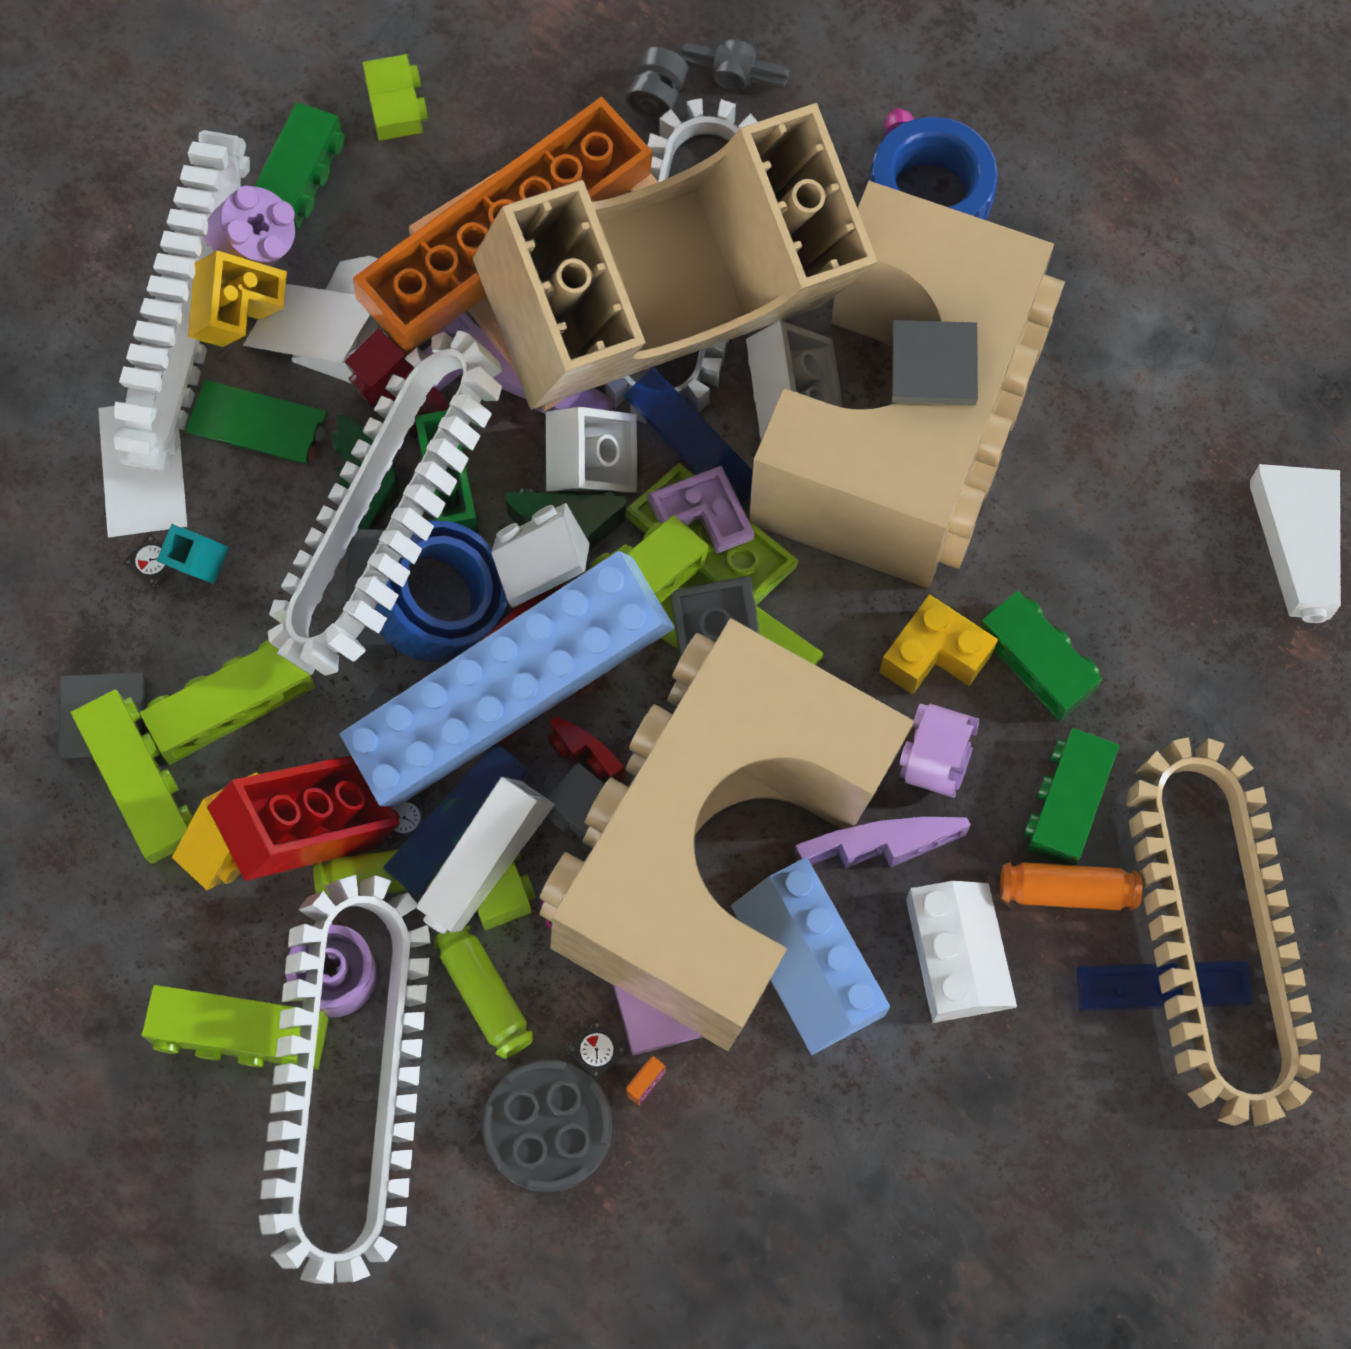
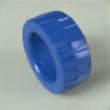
(943, 144)
(437, 640)

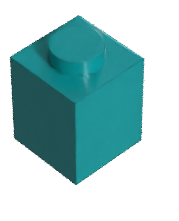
(192, 553)

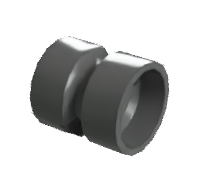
(656, 83)

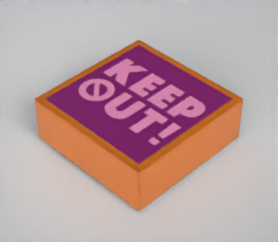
(645, 1080)

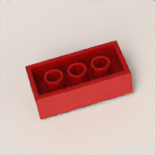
(299, 817)

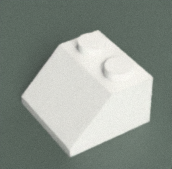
(591, 451)
(539, 553)

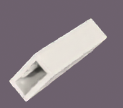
(1303, 535)
(483, 854)

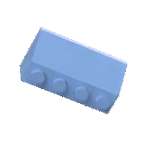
(822, 971)

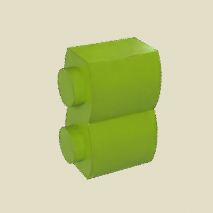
(393, 97)

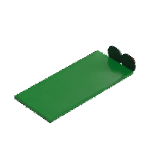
(257, 422)

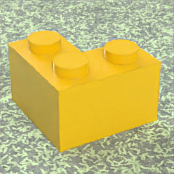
(229, 291)
(940, 638)
(204, 850)

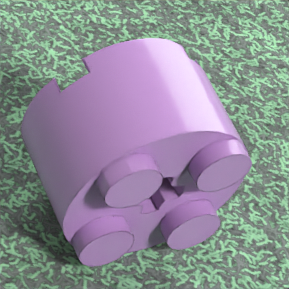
(252, 226)
(939, 749)
(355, 967)

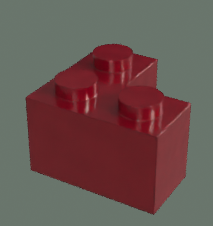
(373, 367)

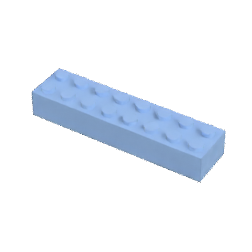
(506, 680)

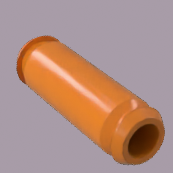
(1070, 886)

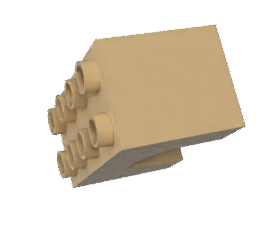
(674, 265)
(910, 478)
(742, 730)

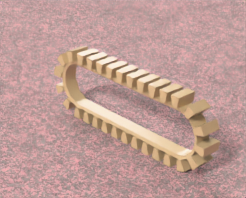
(1156, 770)

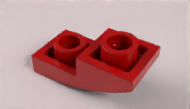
(578, 744)

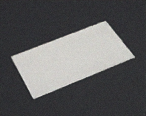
(311, 325)
(137, 496)

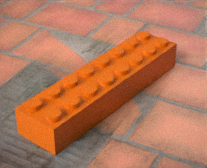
(432, 272)

